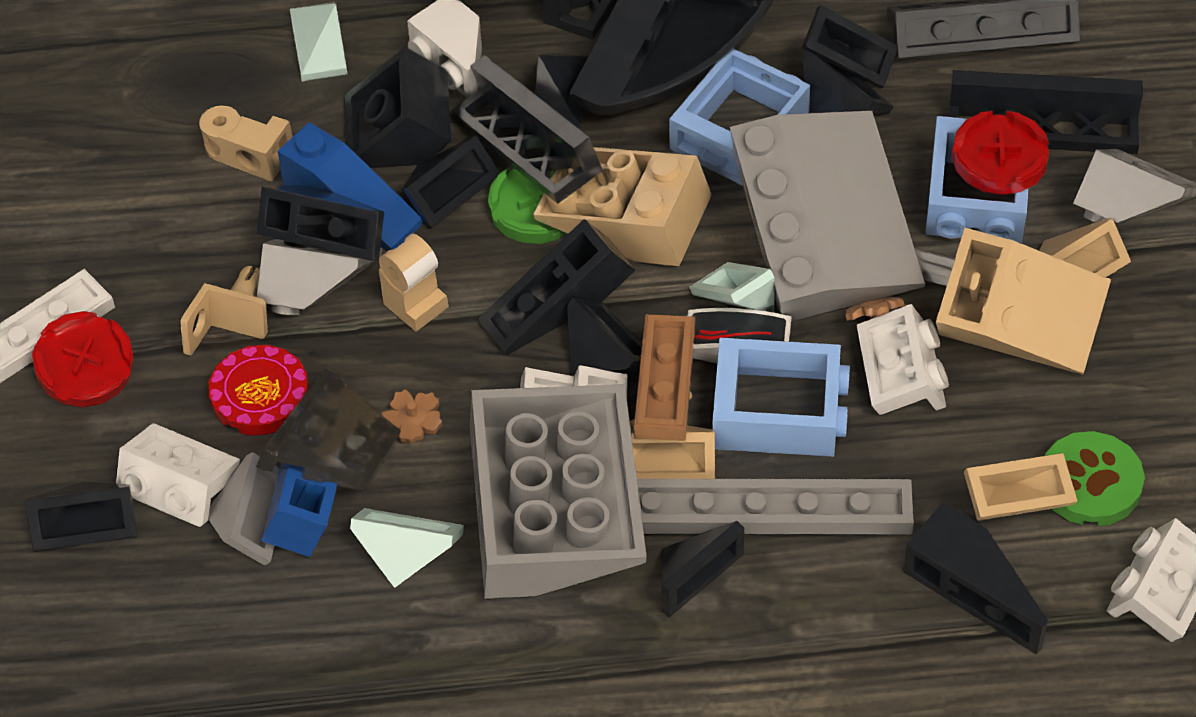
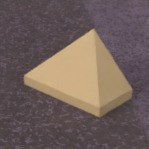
(1090, 247)
(676, 458)
(1020, 486)

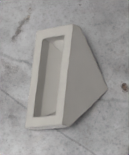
(243, 508)

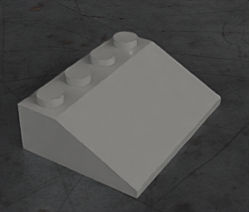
(825, 210)
(554, 487)

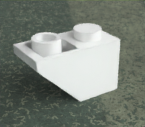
(450, 38)

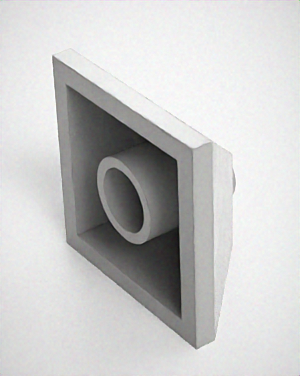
(1128, 187)
(302, 275)

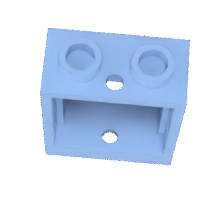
(689, 126)
(951, 215)
(773, 431)

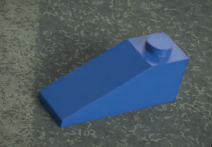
(327, 164)

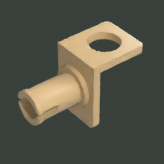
(227, 309)

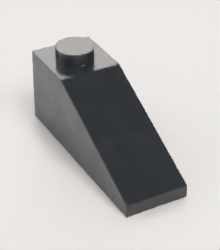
(320, 220)
(578, 267)
(969, 569)

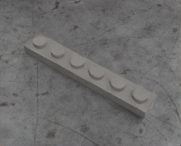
(777, 505)

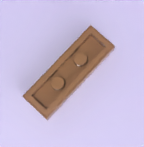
(665, 378)

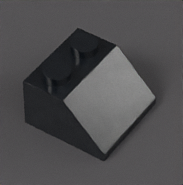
(399, 112)

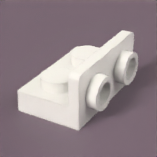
(902, 360)
(174, 472)
(1160, 580)

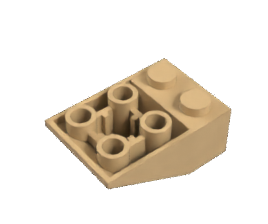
(638, 201)
(1021, 302)

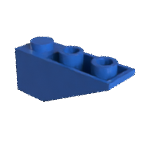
(298, 511)

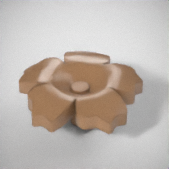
(873, 307)
(414, 416)

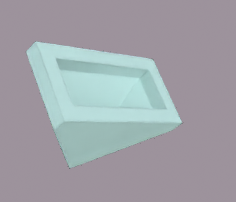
(318, 41)
(738, 286)
(402, 542)

